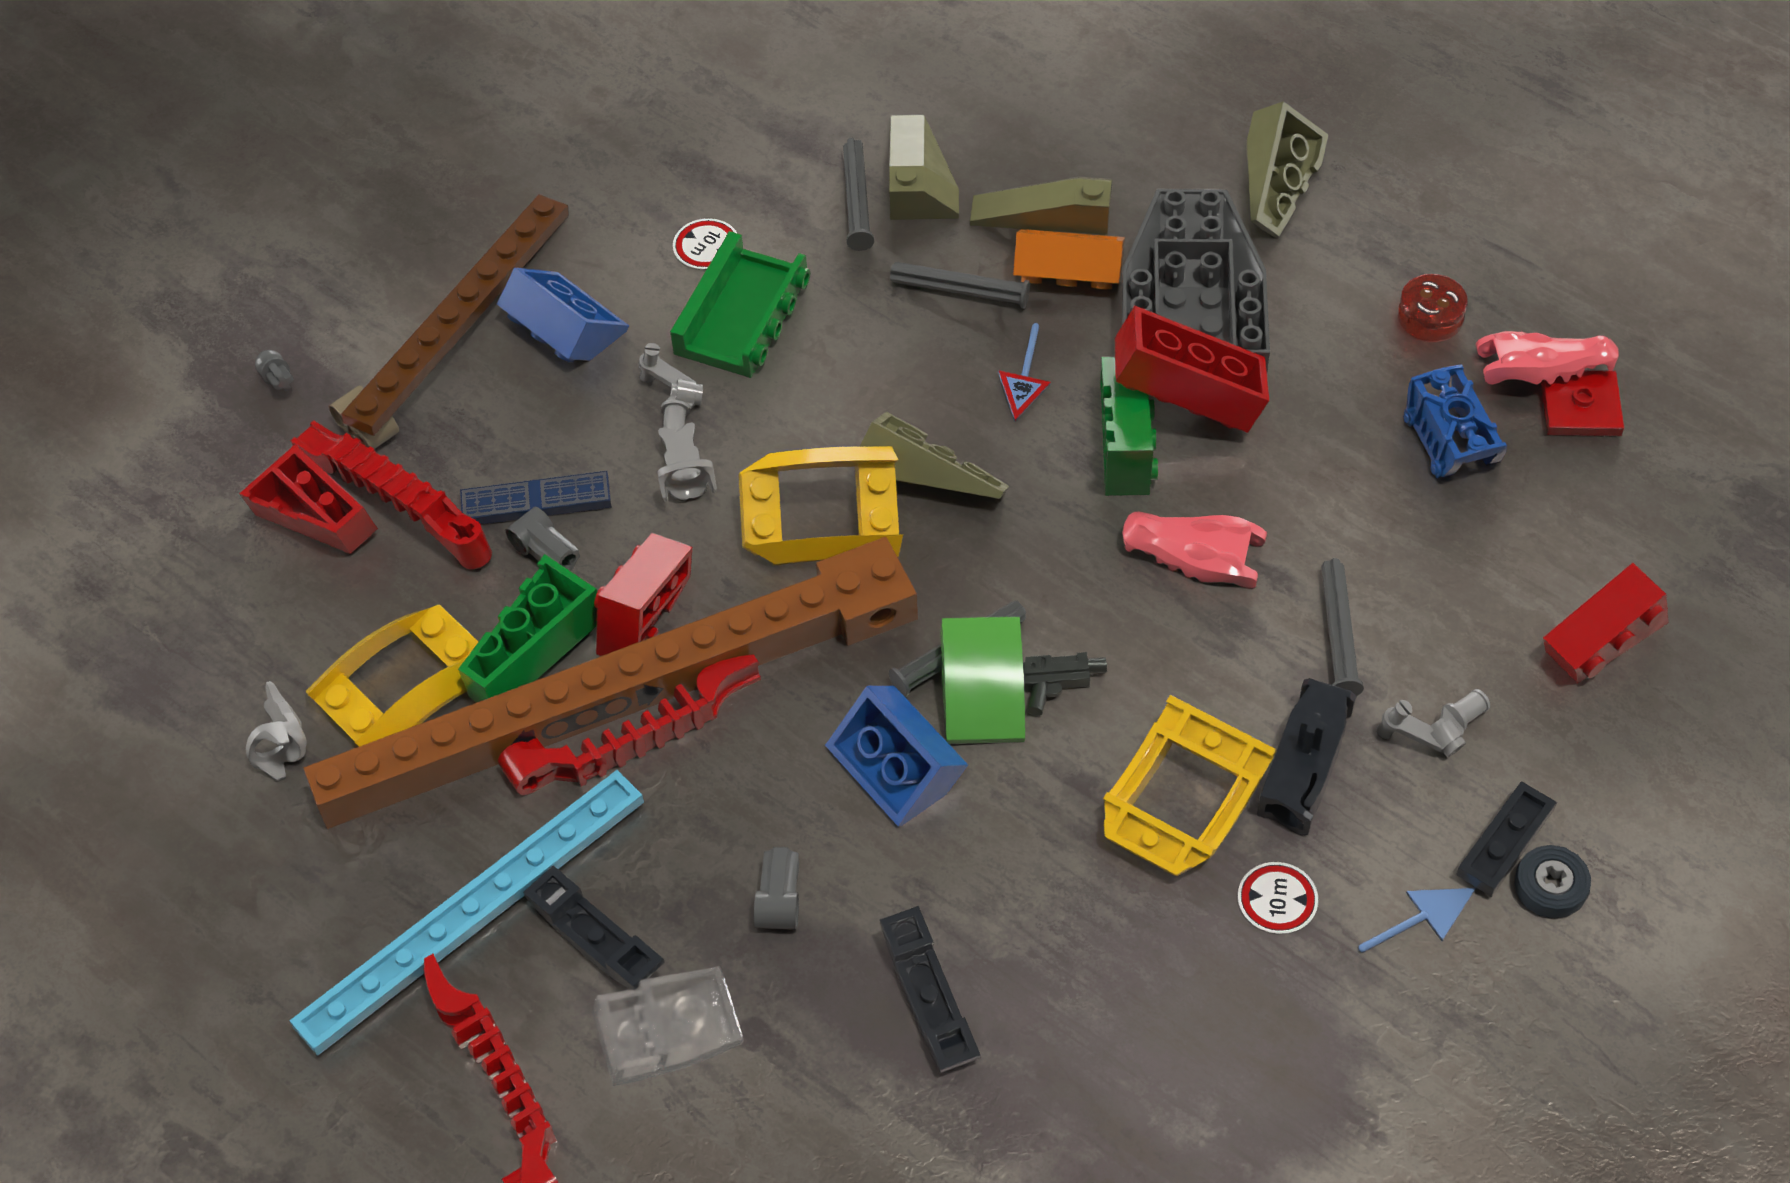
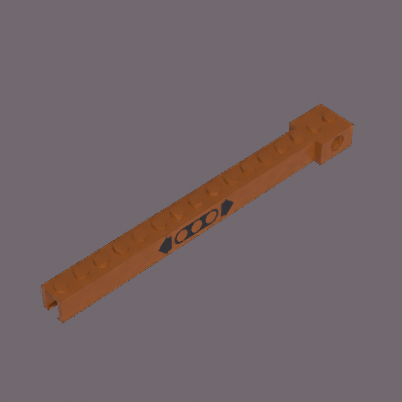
(851, 596)

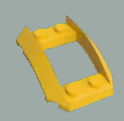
(874, 493)
(358, 714)
(1211, 741)

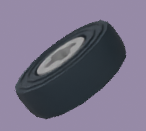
(1546, 898)

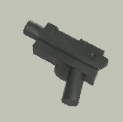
(1049, 674)

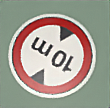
(699, 241)
(1278, 897)

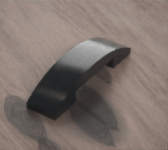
(591, 931)
(928, 990)

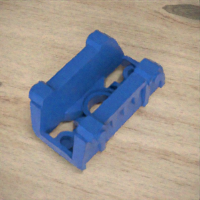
(1437, 426)

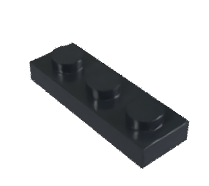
(1506, 838)

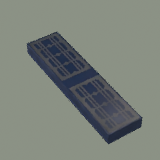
(551, 495)

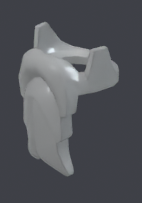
(684, 473)
(283, 731)

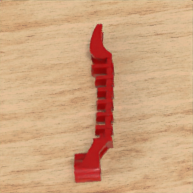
(366, 468)
(533, 766)
(477, 1029)

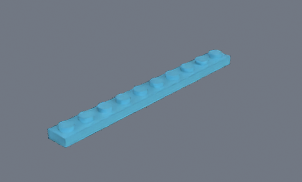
(465, 913)

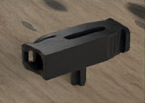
(1306, 755)

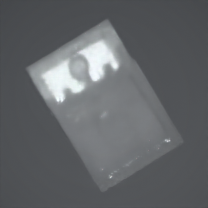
(666, 1024)

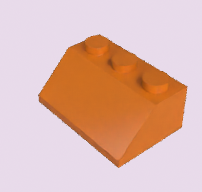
(1068, 258)

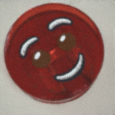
(1432, 307)

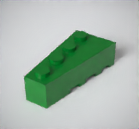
(1126, 436)
(533, 633)

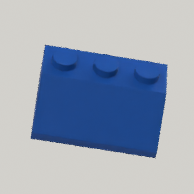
(560, 314)
(895, 753)

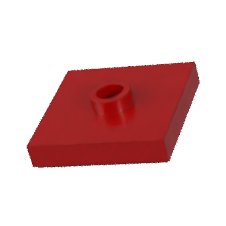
(1584, 405)

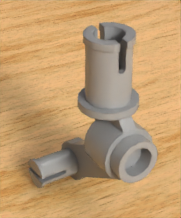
(684, 390)
(1445, 733)

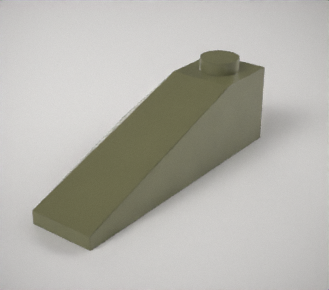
(1281, 158)
(918, 173)
(1058, 206)
(928, 463)

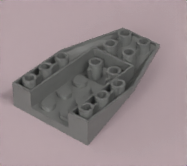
(1199, 268)

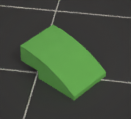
(983, 680)

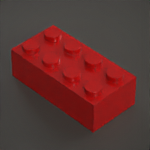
(1191, 369)

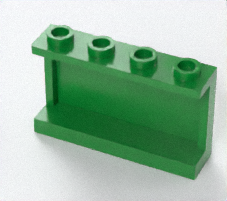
(738, 308)

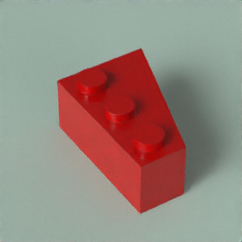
(308, 501)
(640, 593)
(1608, 624)

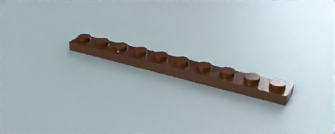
(454, 316)

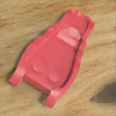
(1540, 358)
(1201, 546)

